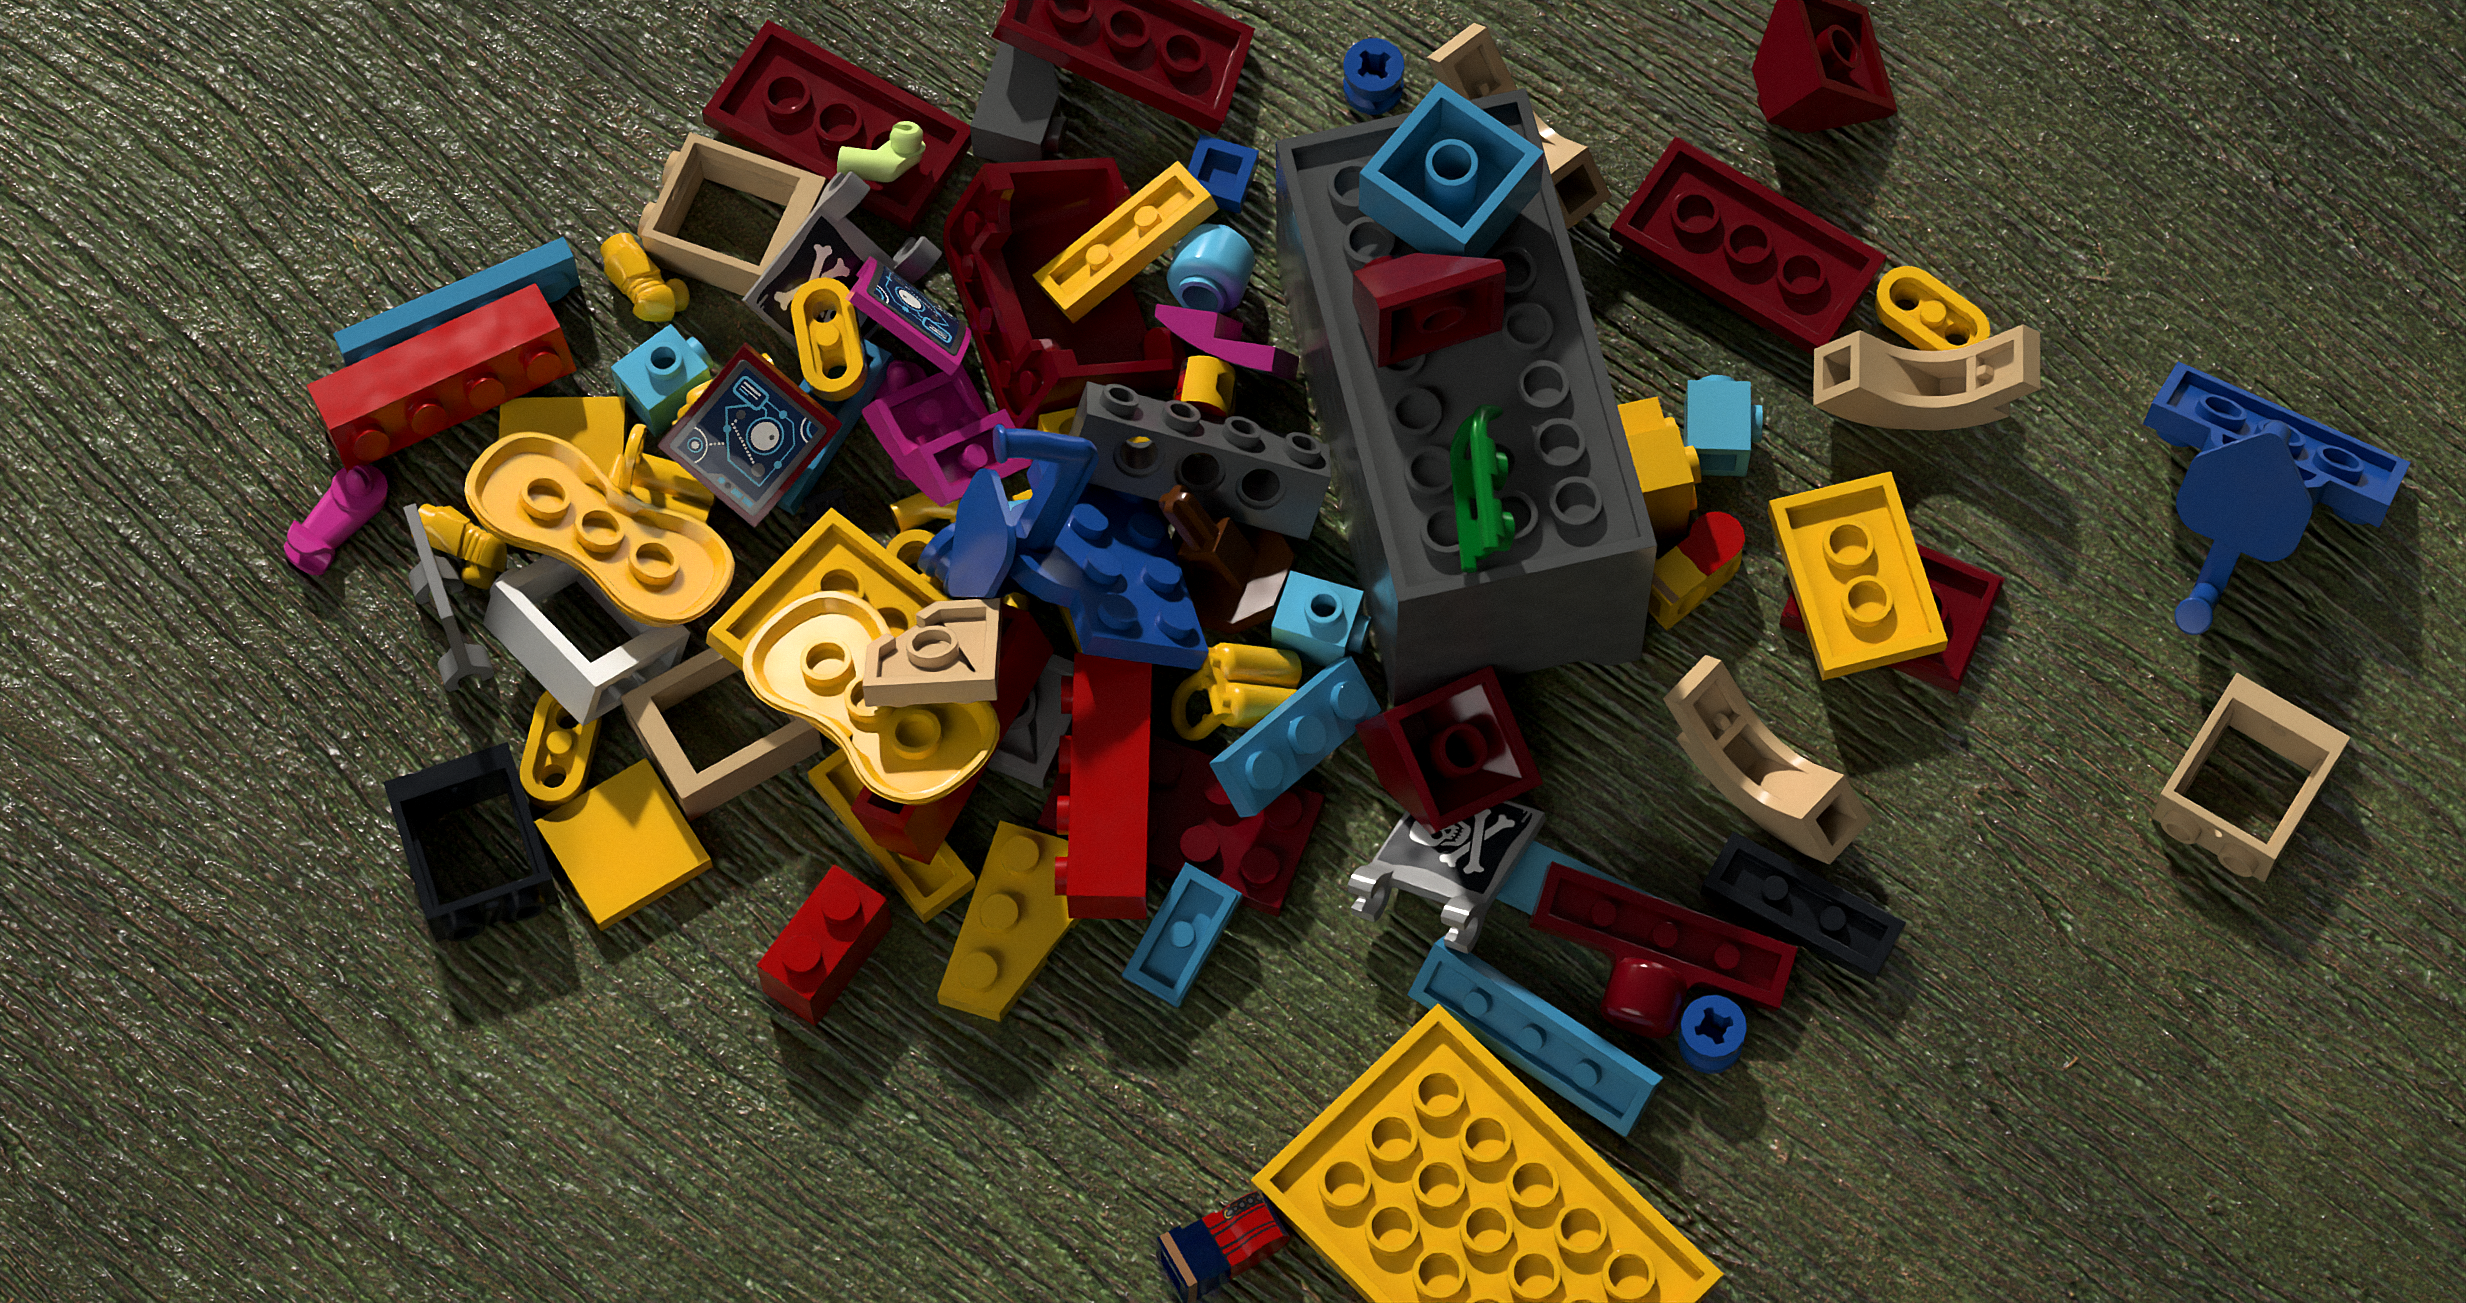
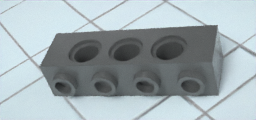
(1222, 483)

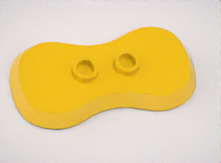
(560, 504)
(813, 667)

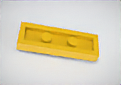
(1125, 242)
(923, 886)

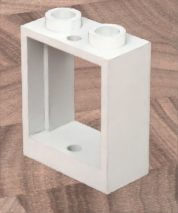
(579, 686)

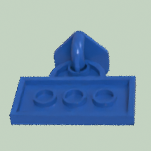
(2259, 477)
(1078, 549)

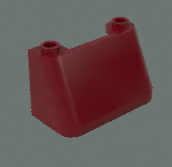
(1034, 356)

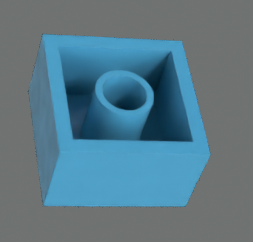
(1450, 177)

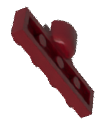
(1658, 950)

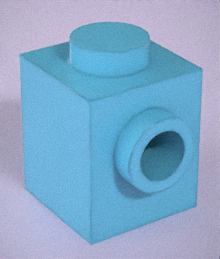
(660, 376)
(1721, 424)
(1319, 620)

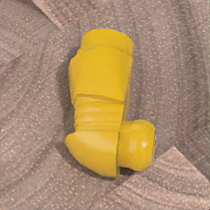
(641, 280)
(458, 536)

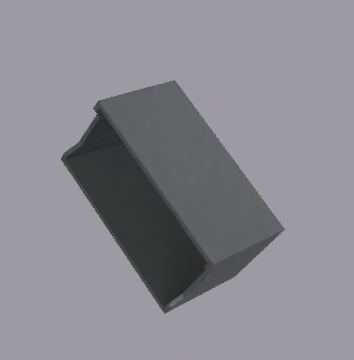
(1582, 530)

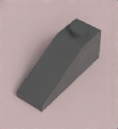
(1018, 110)

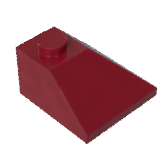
(1821, 67)
(1427, 303)
(1450, 751)

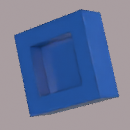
(1224, 171)

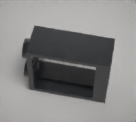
(453, 787)

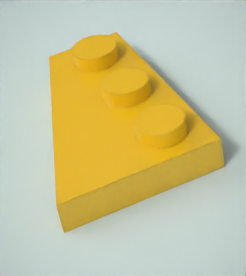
(1008, 925)

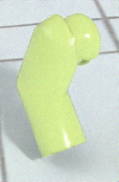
(888, 161)

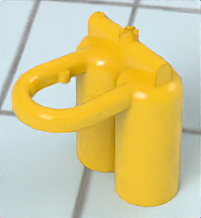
(659, 480)
(1241, 686)

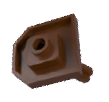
(1228, 566)

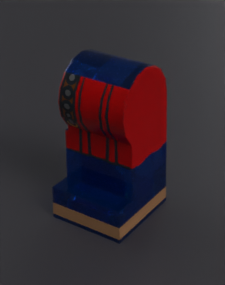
(1220, 1246)

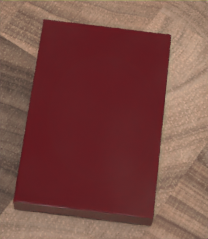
(1964, 602)

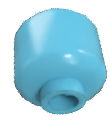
(1211, 268)

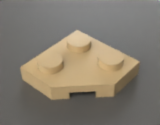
(940, 659)

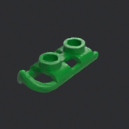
(1478, 480)

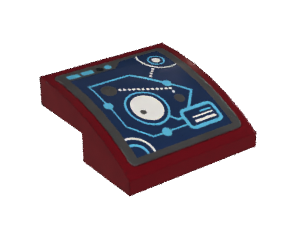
(750, 434)

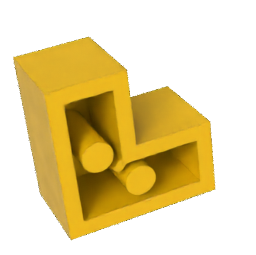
(1662, 466)

